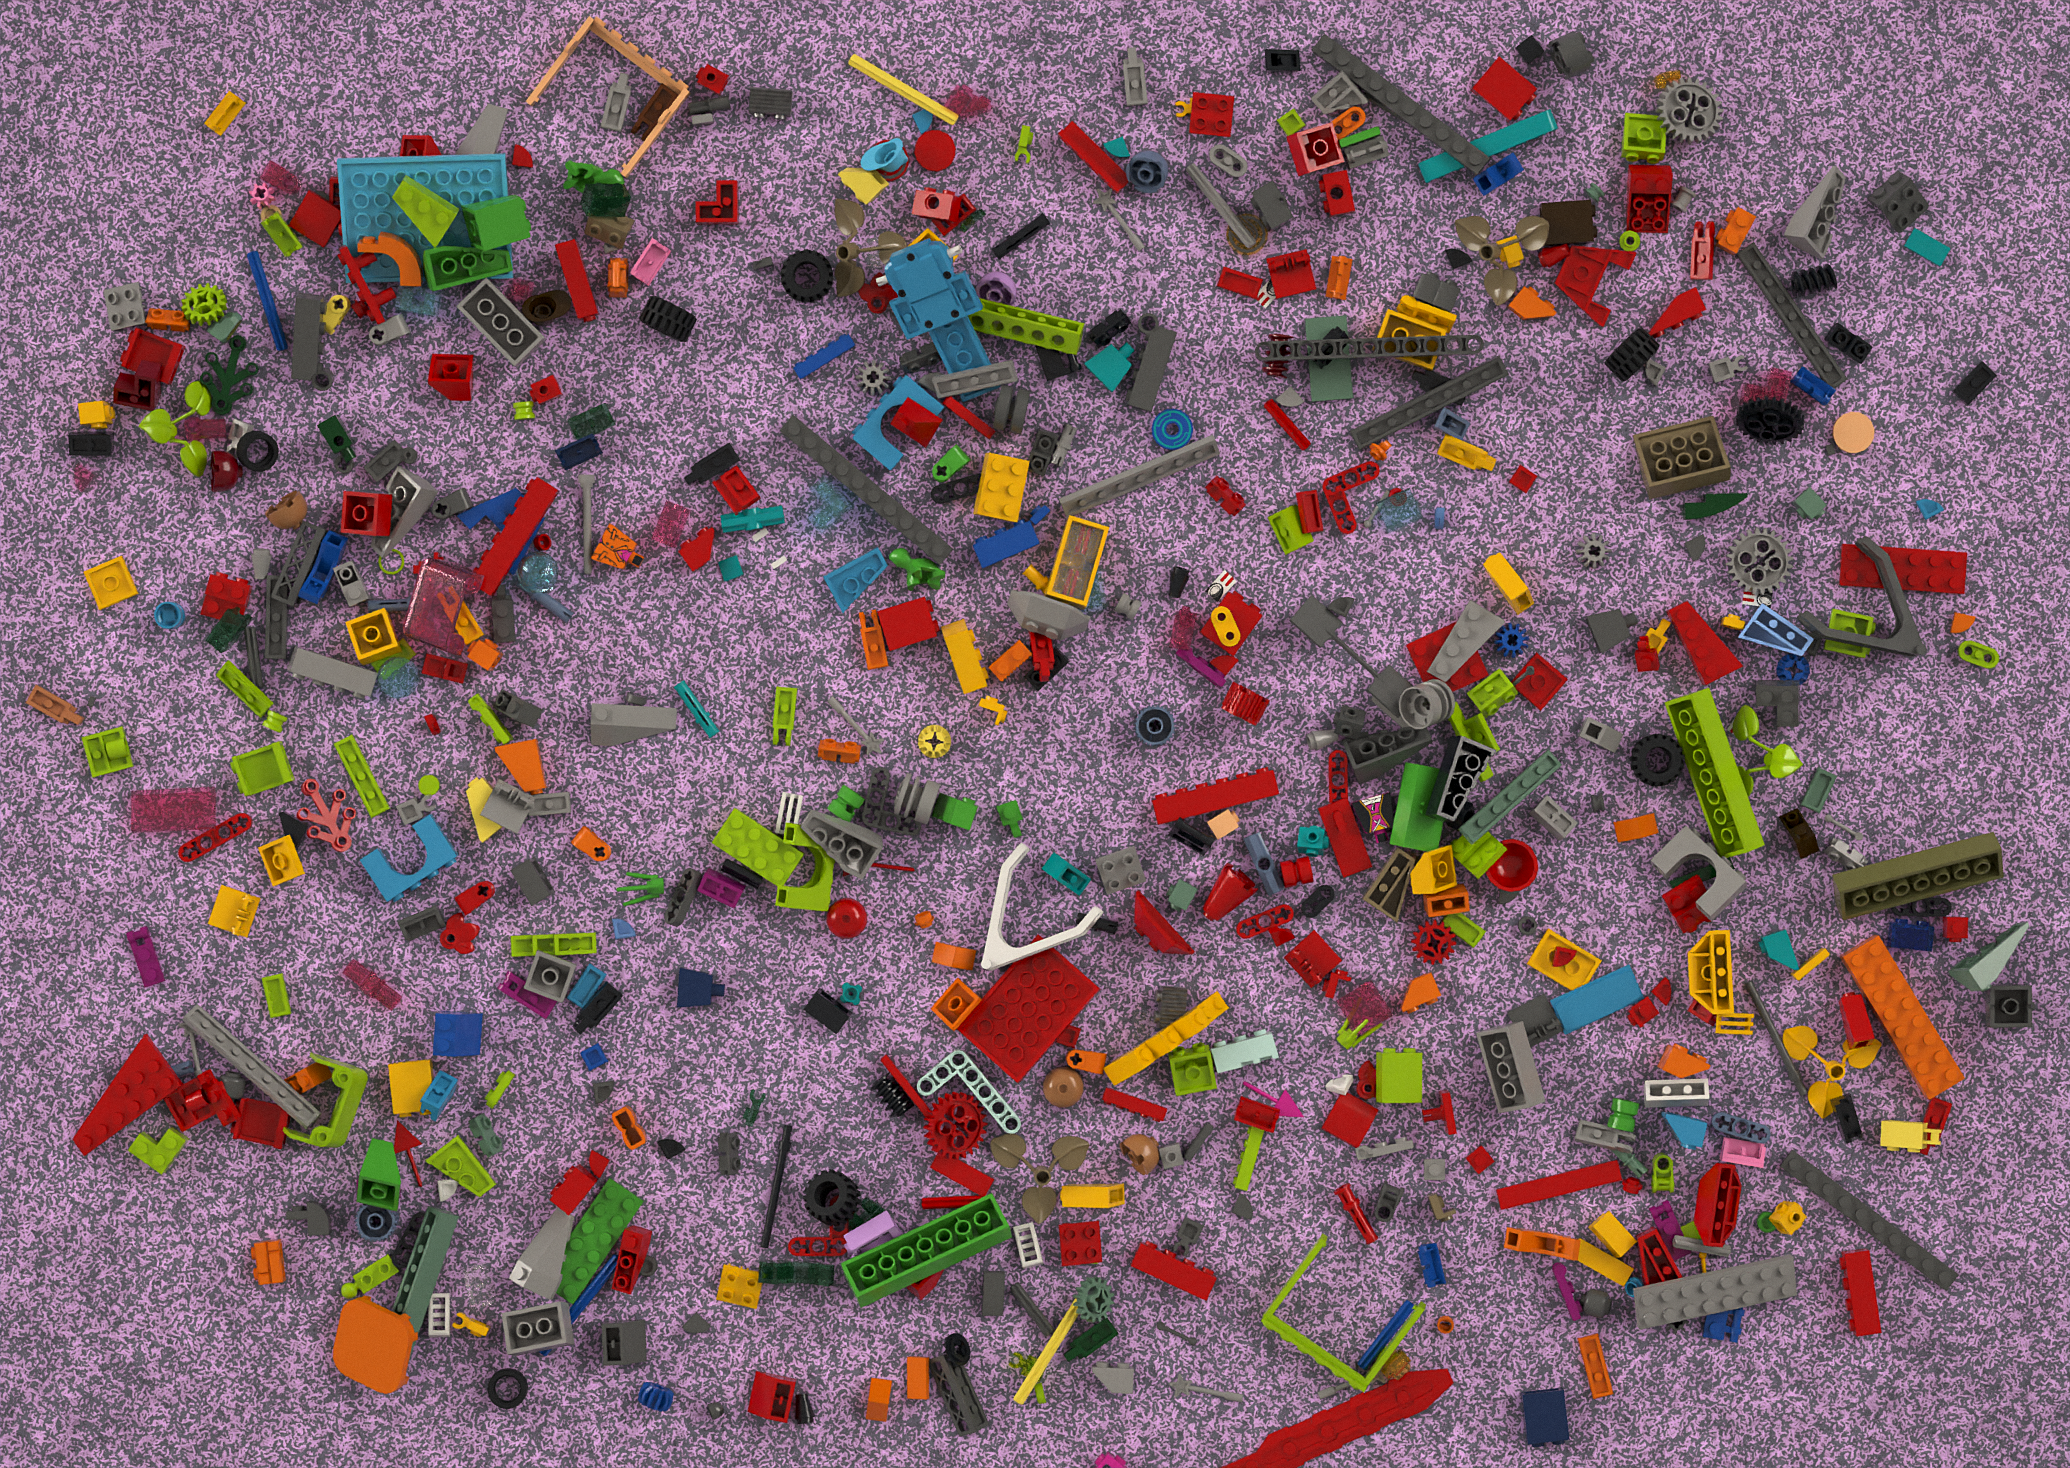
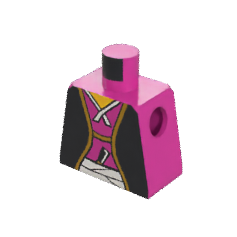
(1375, 815)

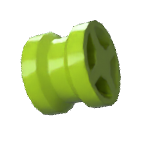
(524, 410)
(274, 721)

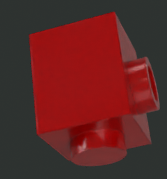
(712, 79)
(545, 390)
(1955, 928)

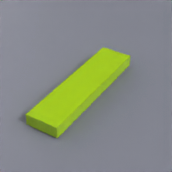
(361, 776)

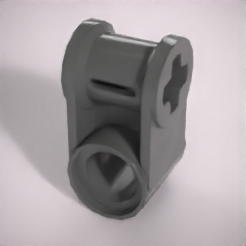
(455, 503)
(1388, 1200)

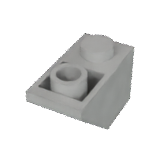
(352, 584)
(1600, 734)
(1116, 1378)

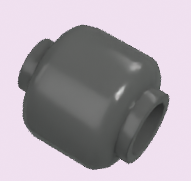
(234, 1084)
(1596, 1303)

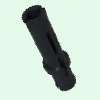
(1012, 242)

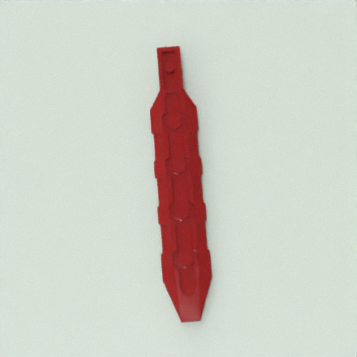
(1348, 1421)

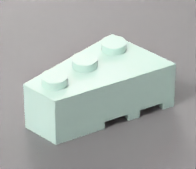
(1244, 1051)

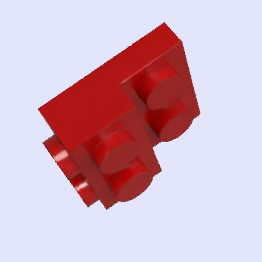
(225, 594)
(1682, 904)

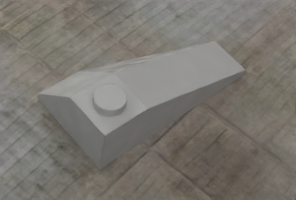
(485, 133)
(1811, 222)
(410, 501)

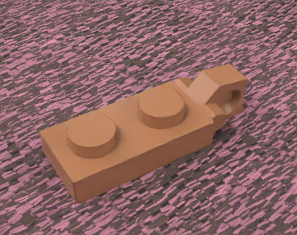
(53, 706)

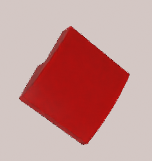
(1350, 1119)

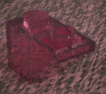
(967, 104)

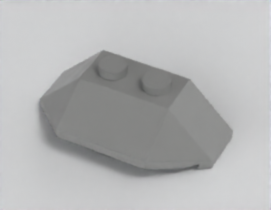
(1046, 615)

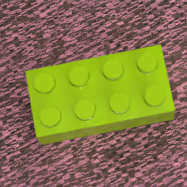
(758, 848)

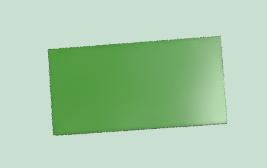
(1359, 137)

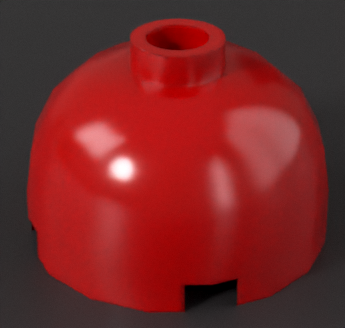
(846, 918)

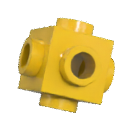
(1787, 1217)

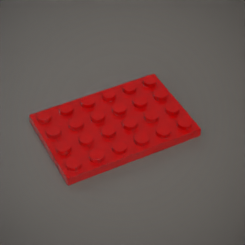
(1028, 1010)

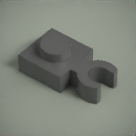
(1189, 1233)

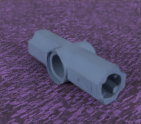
(1269, 876)

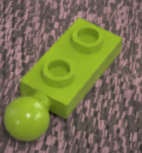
(370, 1277)

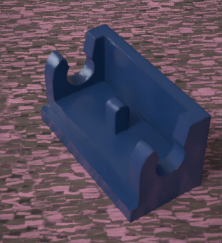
(579, 451)

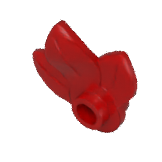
(873, 292)
(462, 933)
(1366, 1076)

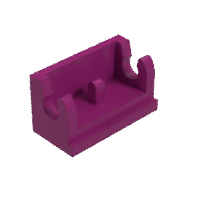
(721, 888)

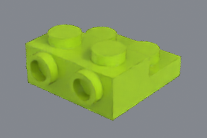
(1643, 138)
(1851, 623)
(1478, 856)
(1192, 1069)

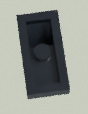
(1282, 60)

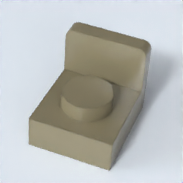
(1437, 1204)

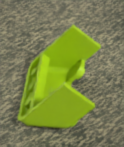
(352, 1084)

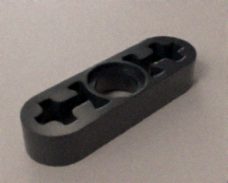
(963, 480)
(1936, 912)
(398, 1251)

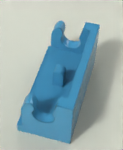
(438, 1094)

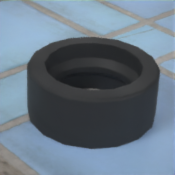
(270, 458)
(496, 1400)

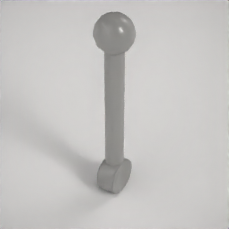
(1367, 523)
(1858, 836)

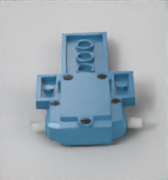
(937, 303)

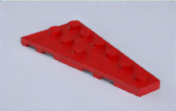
(134, 1090)

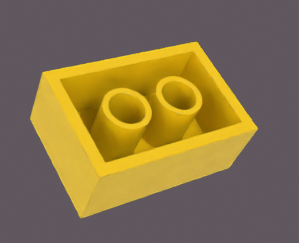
(1401, 325)
(1001, 487)

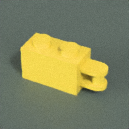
(1907, 1135)

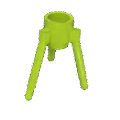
(1348, 1037)

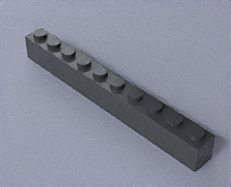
(866, 490)

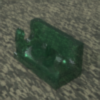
(591, 421)
(228, 629)

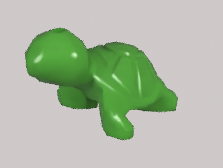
(581, 174)
(918, 569)

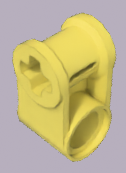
(333, 315)

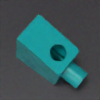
(1110, 365)

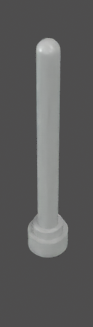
(586, 482)

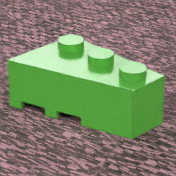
(955, 811)

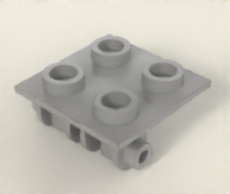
(125, 306)
(507, 806)
(1120, 870)

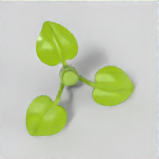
(162, 429)
(1780, 761)

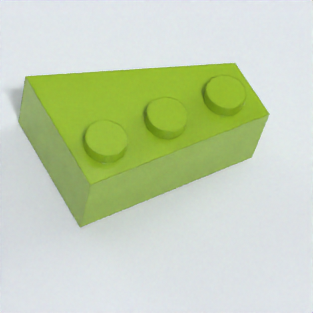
(425, 209)

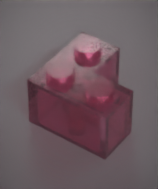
(1776, 386)

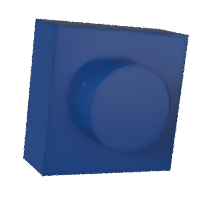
(1038, 514)

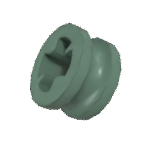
(1594, 192)

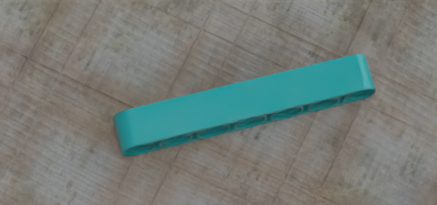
(1492, 144)

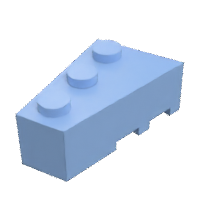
(1776, 632)

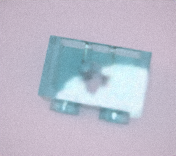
(406, 302)

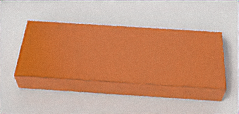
(1595, 1366)

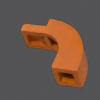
(401, 251)
(1542, 1242)

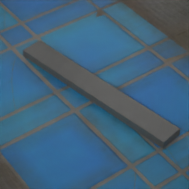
(1791, 315)
(1429, 402)

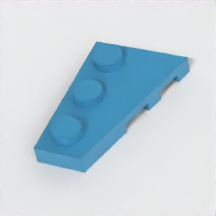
(854, 577)

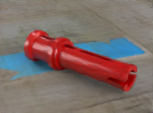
(1351, 1204)

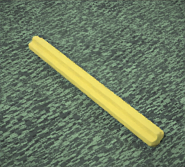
(903, 89)
(1046, 1355)

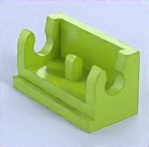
(281, 234)

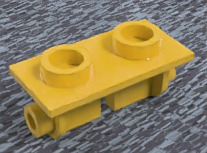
(225, 113)

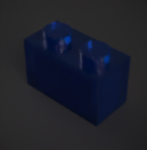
(1910, 936)

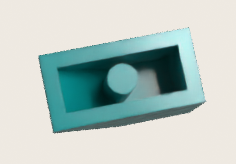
(1066, 873)
(1779, 948)

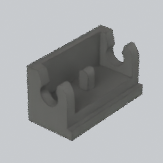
(532, 881)
(422, 923)

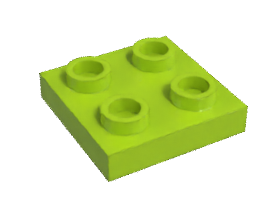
(107, 751)

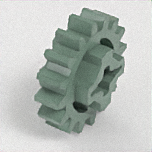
(1093, 1299)

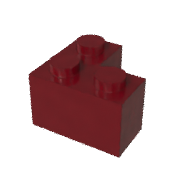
(141, 389)

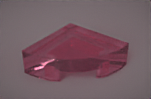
(82, 477)

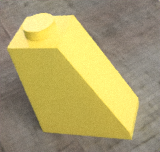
(478, 796)

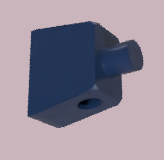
(697, 988)

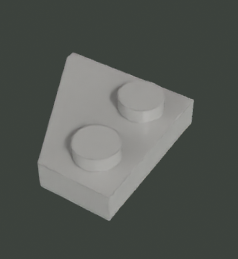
(1338, 94)

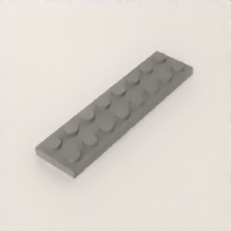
(1715, 1291)

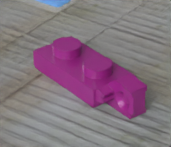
(1200, 665)

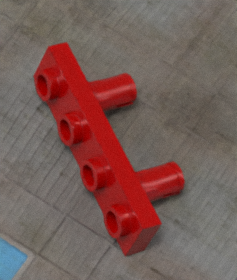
(373, 301)

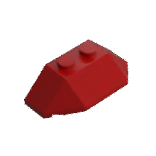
(1157, 928)
(1717, 1204)

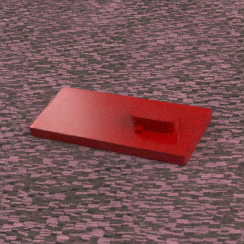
(1345, 837)

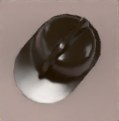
(546, 307)

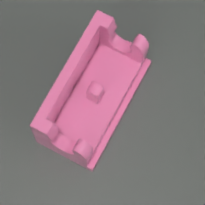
(650, 262)
(1742, 1152)

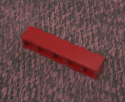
(1134, 1104)

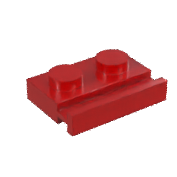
(736, 490)

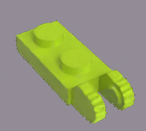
(784, 713)

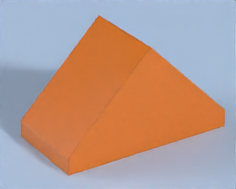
(1635, 827)
(953, 956)
(878, 1399)

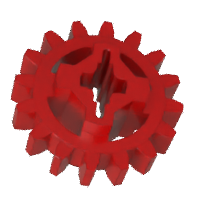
(1443, 938)

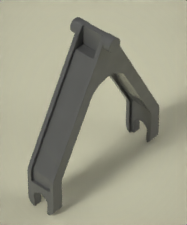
(1905, 636)

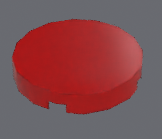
(935, 150)

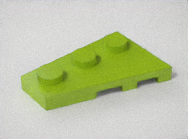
(462, 1165)

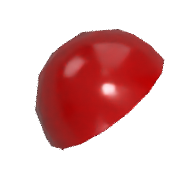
(1515, 867)

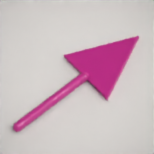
(1285, 1102)

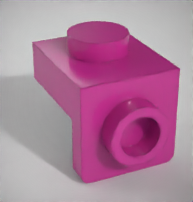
(1113, 1462)

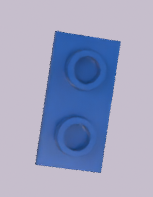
(1813, 386)
(1430, 1258)

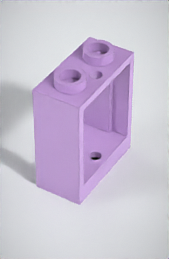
(869, 1231)

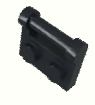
(1053, 364)
(1191, 837)

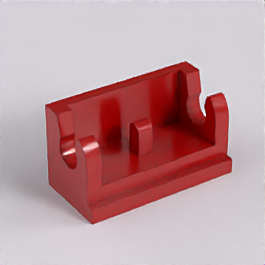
(1256, 1114)

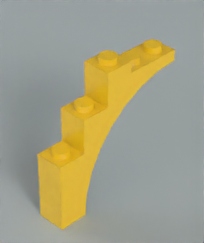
(1166, 1039)

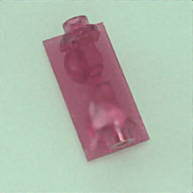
(1183, 629)

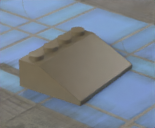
(1682, 457)

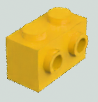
(96, 414)

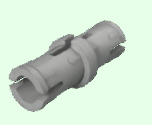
(1063, 445)

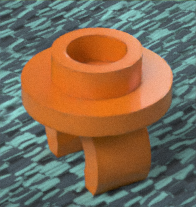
(1378, 451)

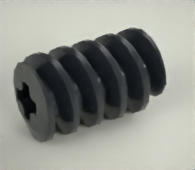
(1812, 279)
(891, 1096)

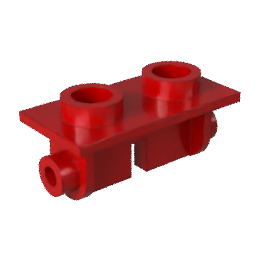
(1220, 488)

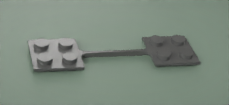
(1320, 625)

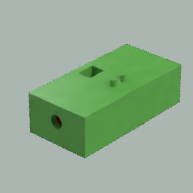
(1411, 825)

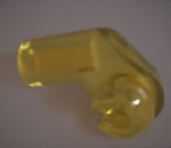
(1668, 76)

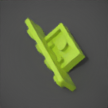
(1476, 730)

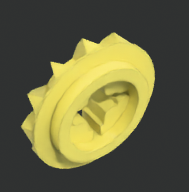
(942, 735)

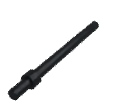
(784, 1146)

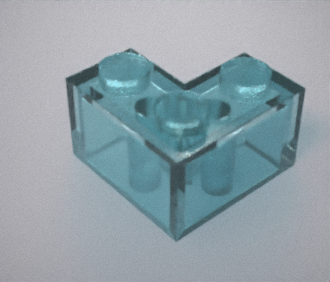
(833, 506)

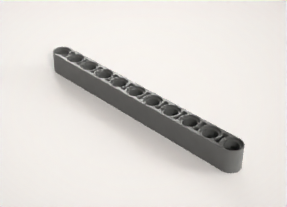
(1379, 352)

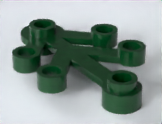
(228, 379)

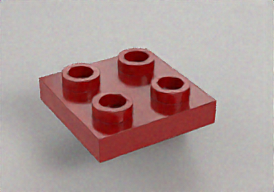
(189, 1105)

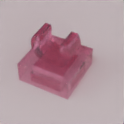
(521, 289)

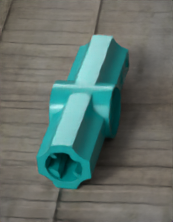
(752, 519)

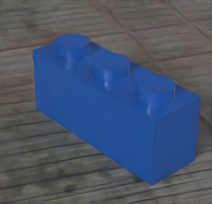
(1005, 543)

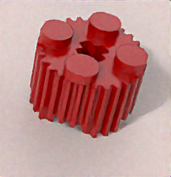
(1245, 703)

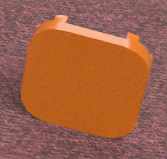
(373, 1345)

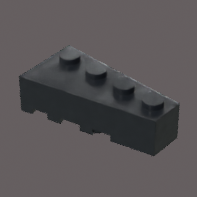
(1457, 776)

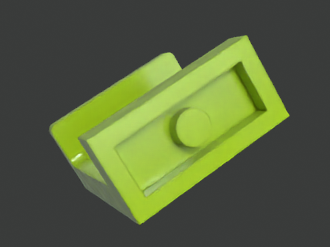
(262, 769)

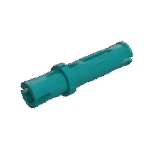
(682, 688)

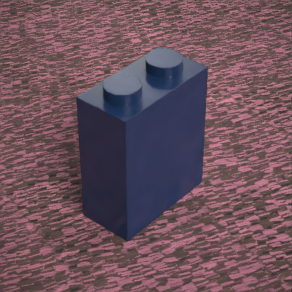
(1545, 1416)

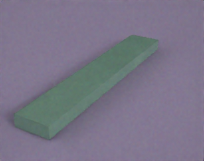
(1509, 797)

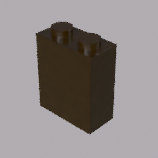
(1569, 222)

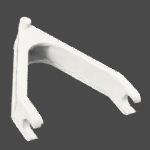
(997, 951)

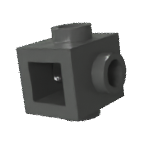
(1349, 722)

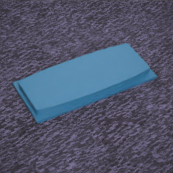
(1597, 999)

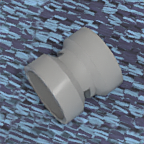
(1127, 606)

